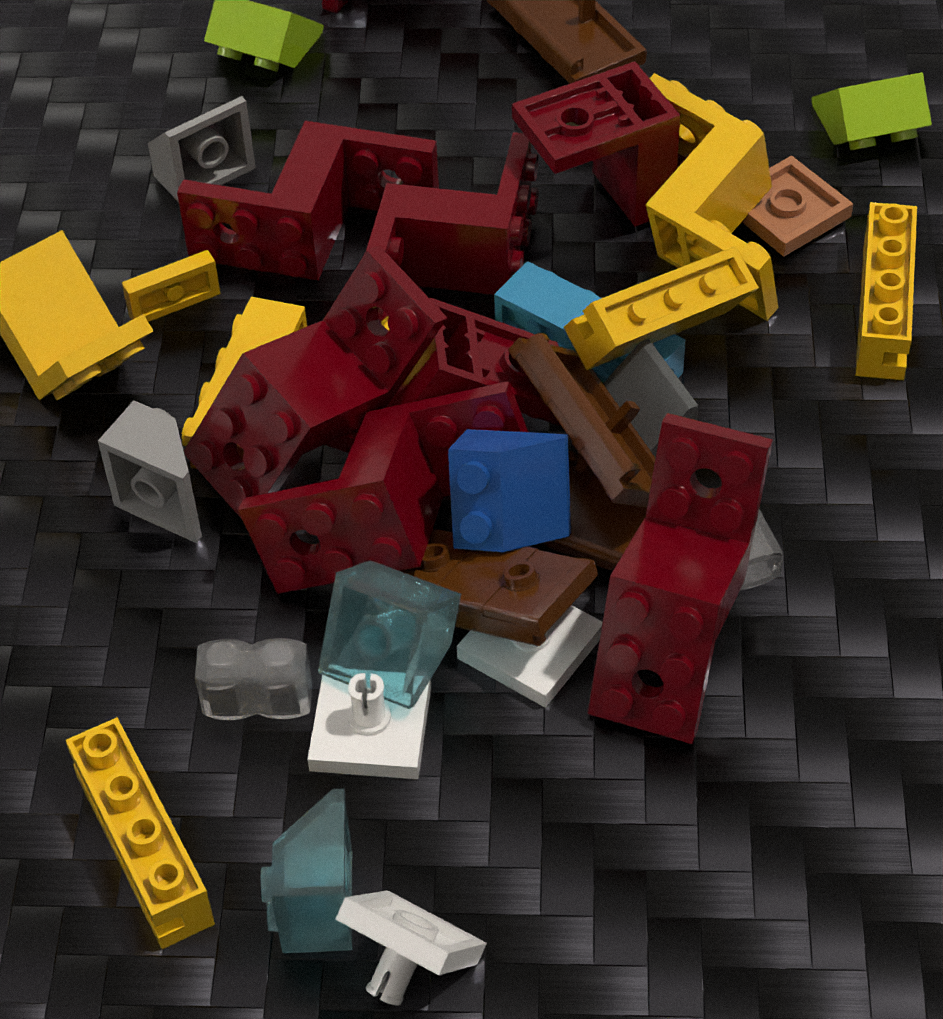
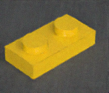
(172, 287)

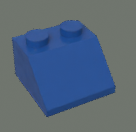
(509, 489)

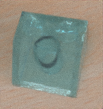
(388, 628)
(311, 879)

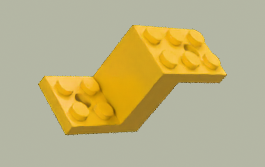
(713, 191)
(59, 320)

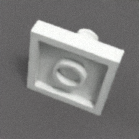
(533, 669)
(364, 733)
(409, 938)

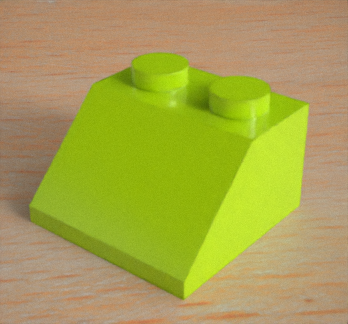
(262, 32)
(874, 110)

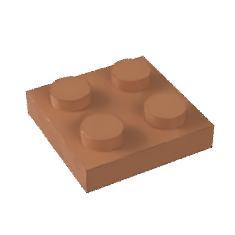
(796, 208)

